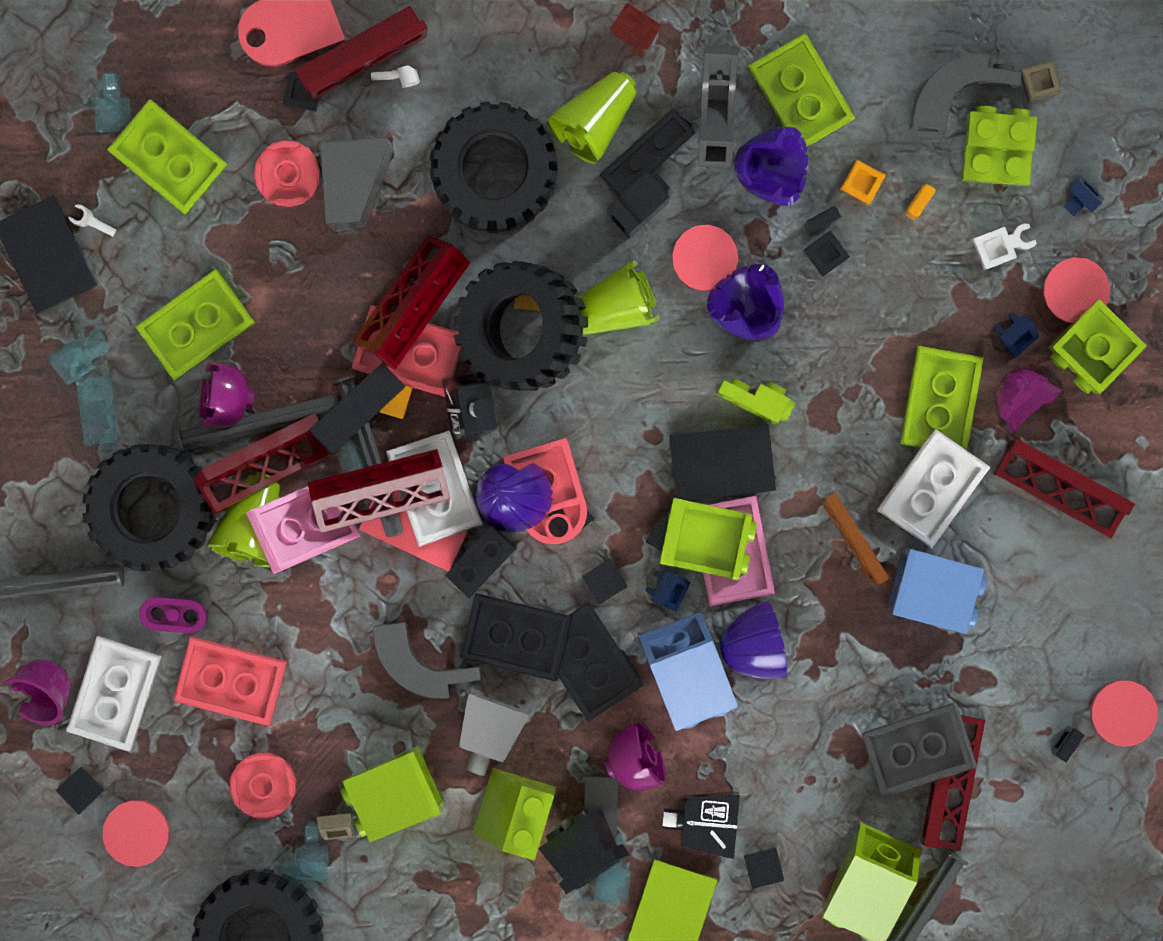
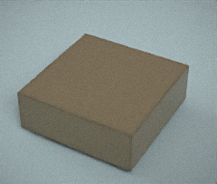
(1040, 81)
(336, 826)

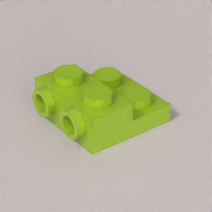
(999, 146)
(1096, 348)
(766, 402)

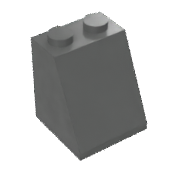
(352, 180)

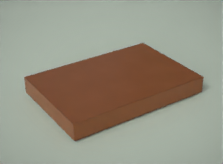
(854, 538)

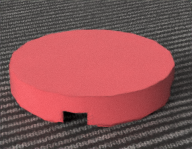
(287, 173)
(704, 257)
(1074, 287)
(1124, 713)
(263, 785)
(136, 833)

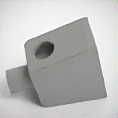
(489, 730)

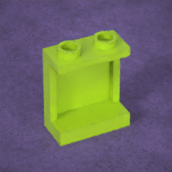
(707, 539)

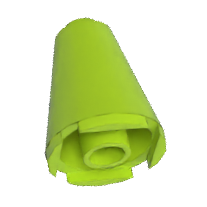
(594, 116)
(619, 301)
(235, 534)

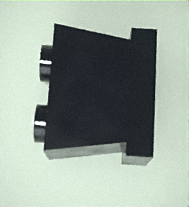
(639, 204)
(480, 561)
(582, 850)

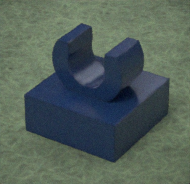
(1085, 195)
(1018, 335)
(670, 590)

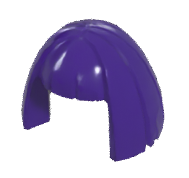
(773, 165)
(748, 303)
(513, 497)
(754, 644)

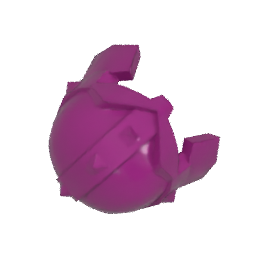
(1021, 395)
(48, 688)

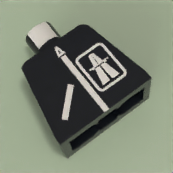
(469, 406)
(706, 822)

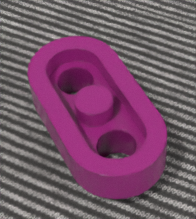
(174, 615)

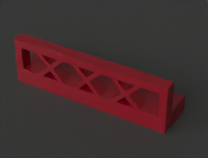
(361, 53)
(416, 302)
(254, 453)
(1070, 477)
(377, 484)
(938, 795)

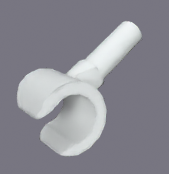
(407, 75)
(88, 219)

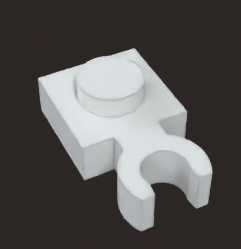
(999, 247)

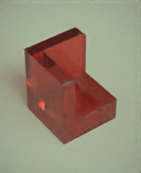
(635, 29)

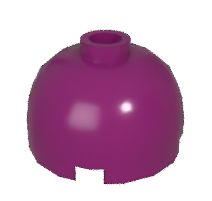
(224, 396)
(634, 759)

